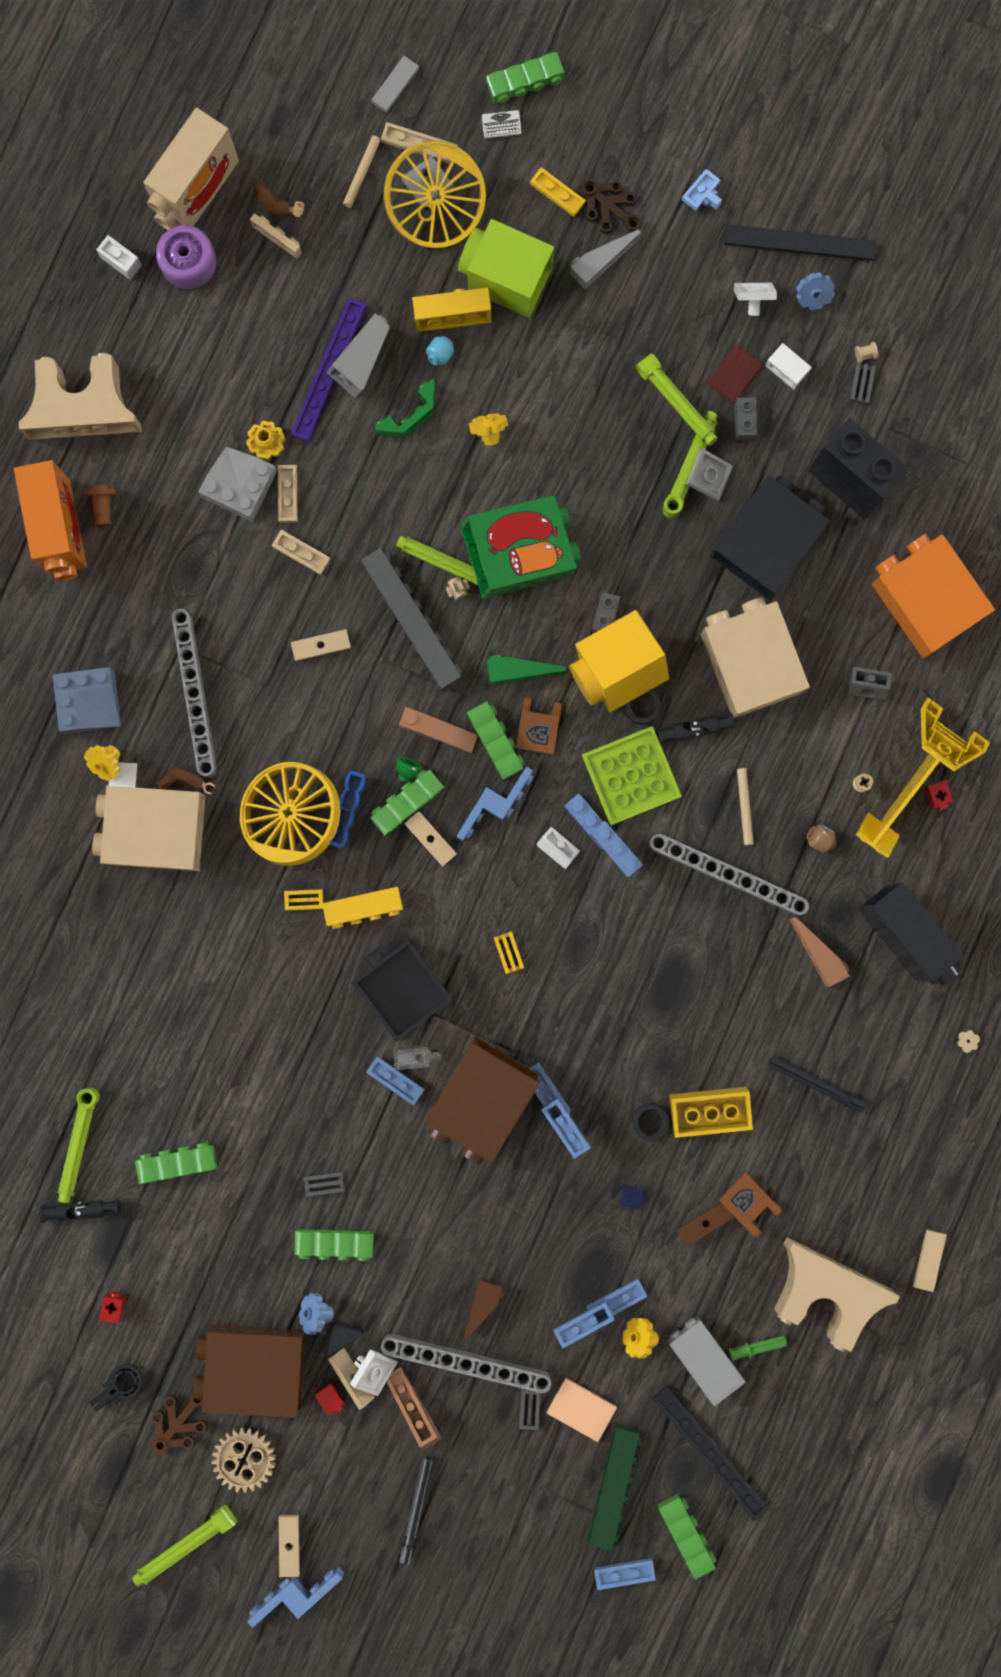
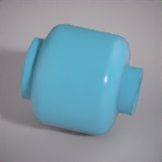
(440, 350)

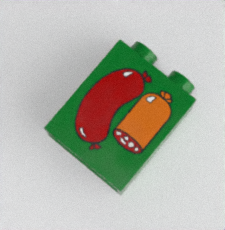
(520, 546)

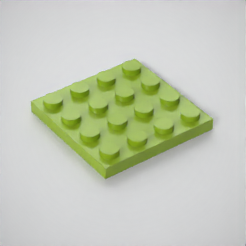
(631, 775)

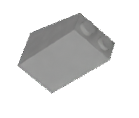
(357, 360)
(706, 1361)

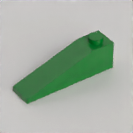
(512, 669)

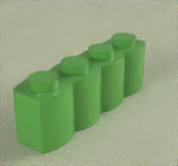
(525, 77)
(495, 741)
(405, 804)
(175, 1164)
(334, 1243)
(686, 1536)

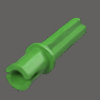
(755, 1348)

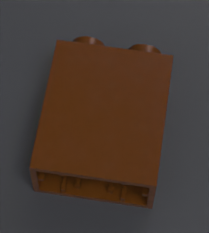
(482, 1101)
(251, 1371)

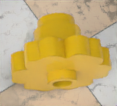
(489, 427)
(265, 449)
(103, 761)
(639, 1338)

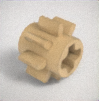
(458, 588)

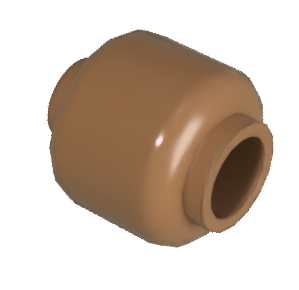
(821, 838)

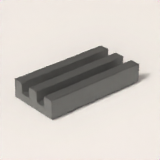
(865, 368)
(322, 1184)
(538, 1397)

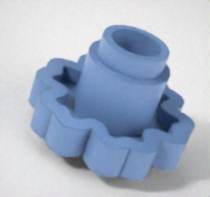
(815, 291)
(314, 1313)

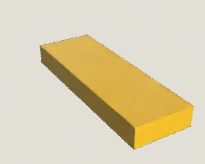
(557, 192)

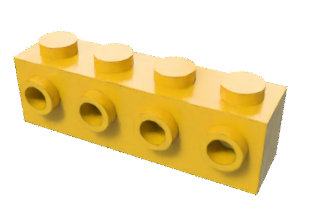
(363, 906)

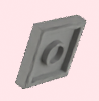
(709, 474)

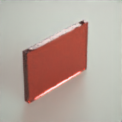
(734, 373)

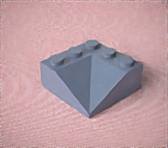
(86, 700)

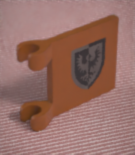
(538, 730)
(746, 1201)

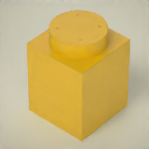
(619, 663)

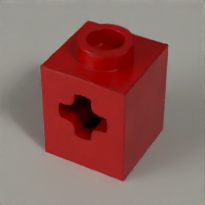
(935, 789)
(107, 1313)
(330, 1398)

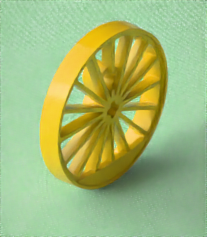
(456, 156)
(283, 819)

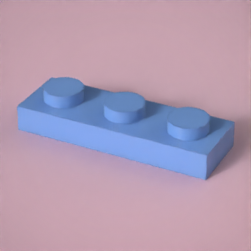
(395, 1080)
(624, 1574)

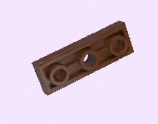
(694, 1230)

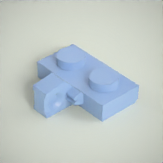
(703, 192)

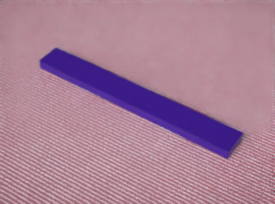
(323, 382)

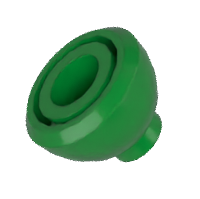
(407, 768)

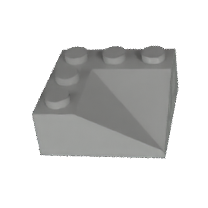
(238, 483)

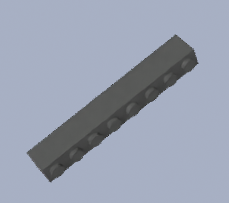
(411, 619)

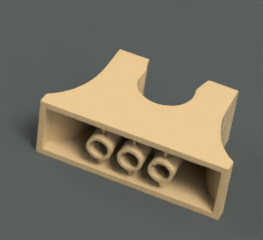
(86, 413)
(818, 1277)

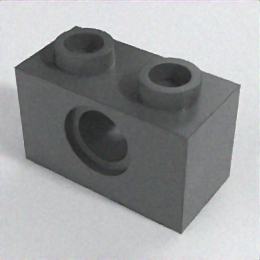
(745, 419)
(606, 611)
(869, 683)

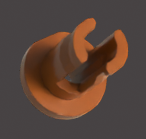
(101, 502)

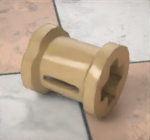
(866, 352)
(858, 779)

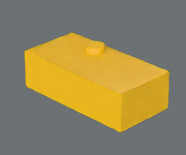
(452, 309)
(711, 1112)

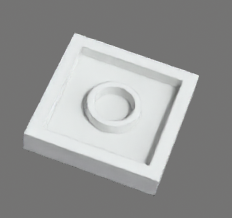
(754, 293)
(373, 1372)

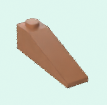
(437, 730)
(825, 961)
(413, 1409)

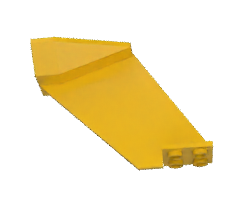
(942, 747)

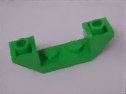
(389, 428)

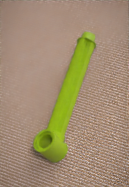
(650, 369)
(680, 487)
(437, 559)
(77, 1144)
(220, 1521)

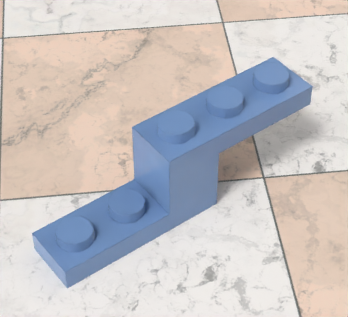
(495, 804)
(603, 835)
(558, 1115)
(600, 1313)
(295, 1596)

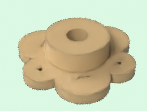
(973, 1040)

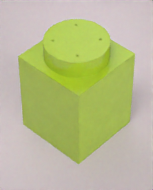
(508, 264)

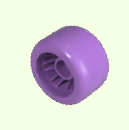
(189, 270)

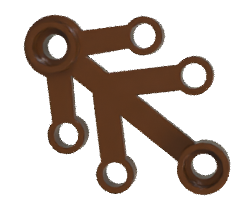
(175, 1426)

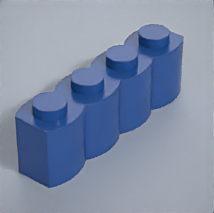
(349, 804)

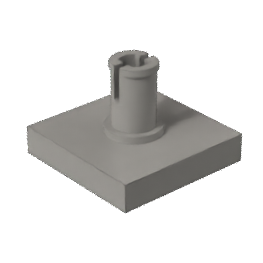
(422, 168)

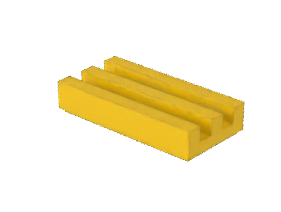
(287, 900)
(503, 937)

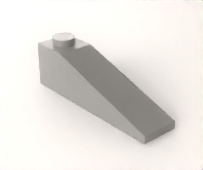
(596, 262)

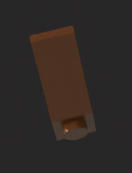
(484, 1302)

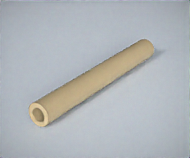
(361, 172)
(745, 806)

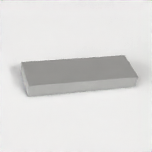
(395, 84)

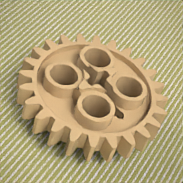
(228, 1451)

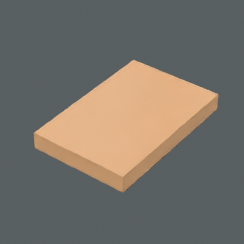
(581, 1409)

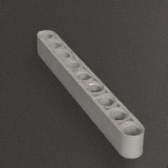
(189, 685)
(738, 875)
(476, 1360)

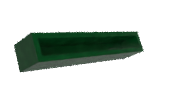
(614, 1486)

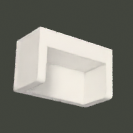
(119, 257)
(788, 366)

